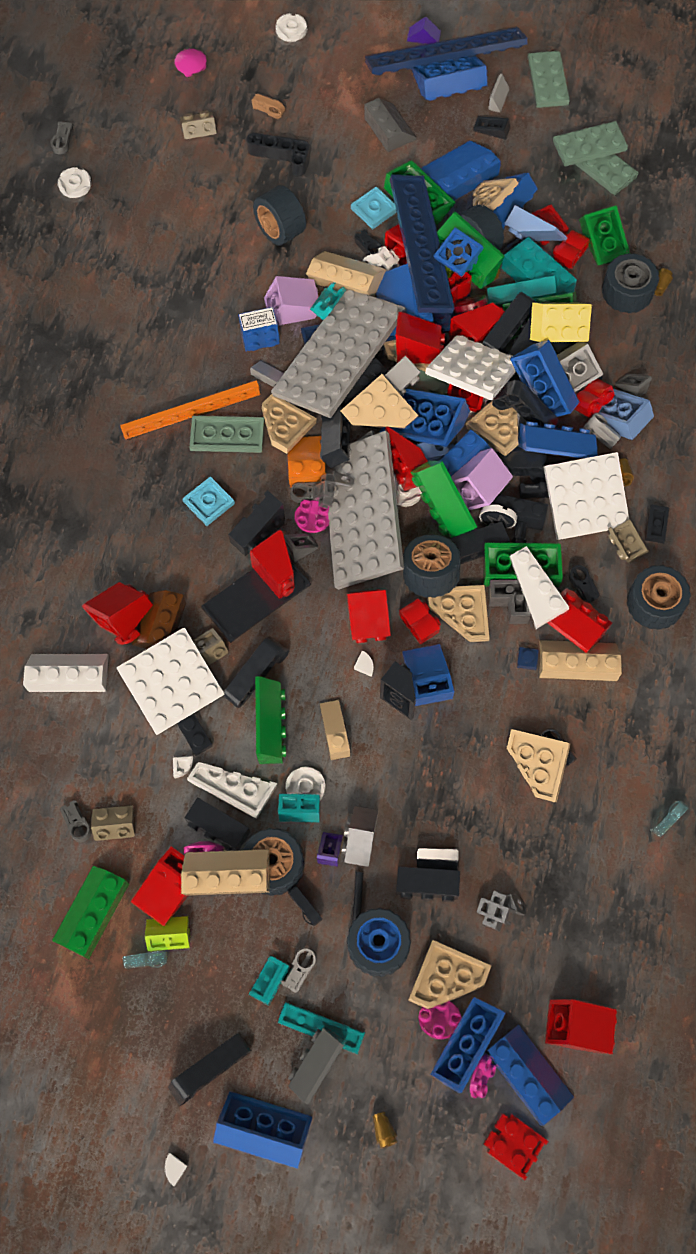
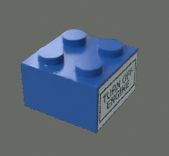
(259, 329)

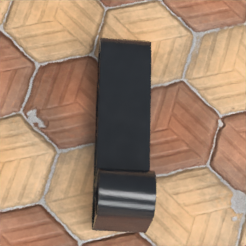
(282, 149)
(509, 322)
(525, 402)
(526, 464)
(258, 665)
(208, 1068)

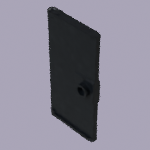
(248, 603)

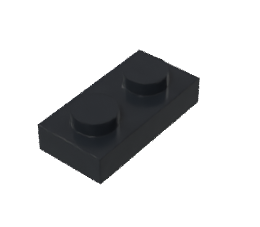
(657, 524)
(194, 734)

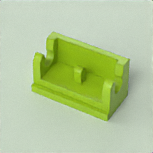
(171, 936)

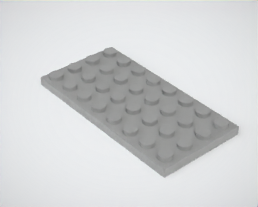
(338, 353)
(365, 515)

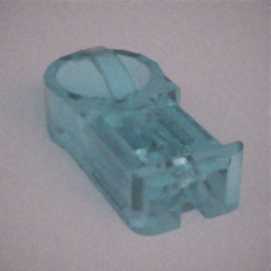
(671, 818)
(145, 959)

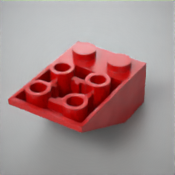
(405, 458)
(161, 891)

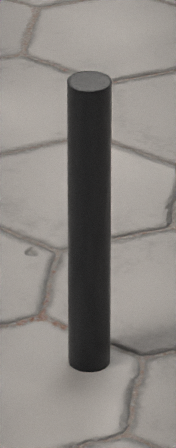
(357, 894)

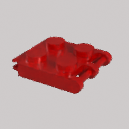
(514, 1144)

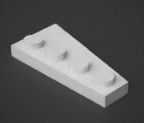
(540, 593)
(238, 790)

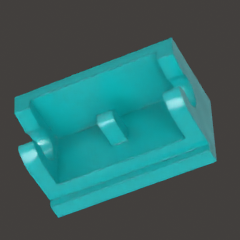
(327, 301)
(299, 808)
(269, 980)

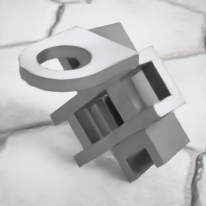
(324, 491)
(506, 903)

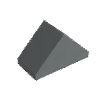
(634, 384)
(299, 545)

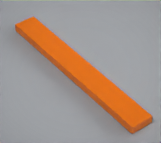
(190, 409)

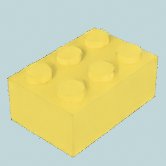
(560, 322)

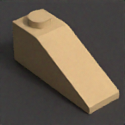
(335, 730)

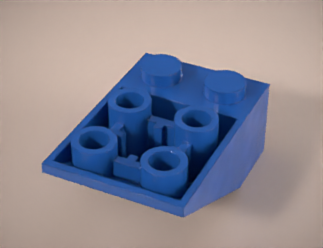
(429, 674)

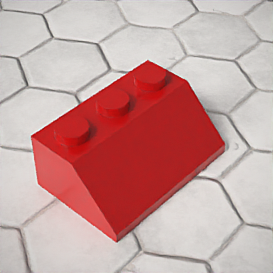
(581, 622)

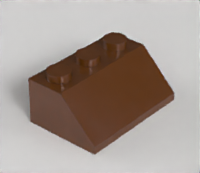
(161, 619)

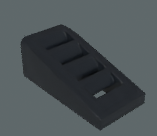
(500, 131)

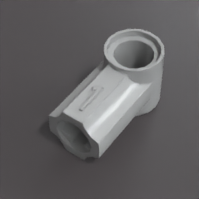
(599, 427)

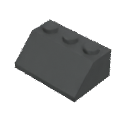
(387, 124)
(315, 1064)

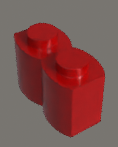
(571, 250)
(459, 286)
(594, 397)
(420, 621)

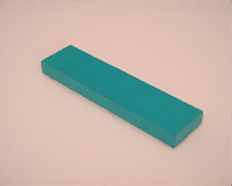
(533, 288)
(309, 1023)

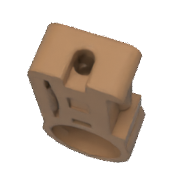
(268, 105)

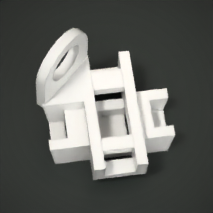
(384, 257)

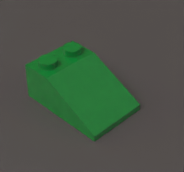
(605, 234)

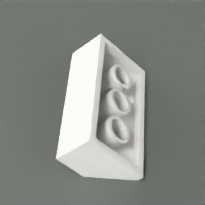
(66, 673)

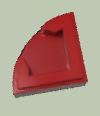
(132, 636)

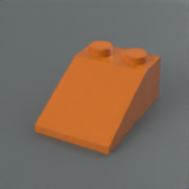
(305, 461)

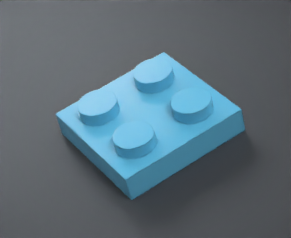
(374, 207)
(208, 501)

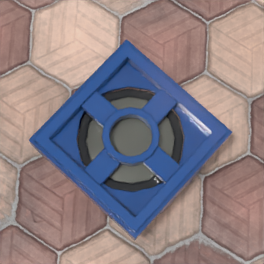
(458, 252)

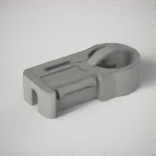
(298, 974)

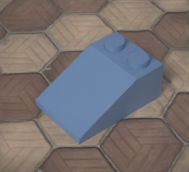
(526, 225)
(627, 414)

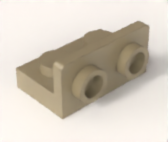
(210, 646)

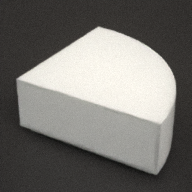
(364, 664)
(182, 765)
(174, 1169)

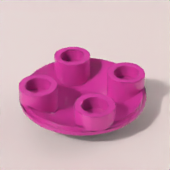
(190, 61)
(311, 517)
(203, 846)
(440, 1020)
(480, 1076)

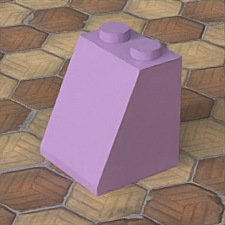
(292, 299)
(481, 479)

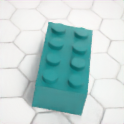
(531, 262)

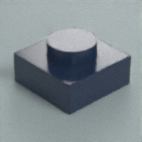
(527, 658)

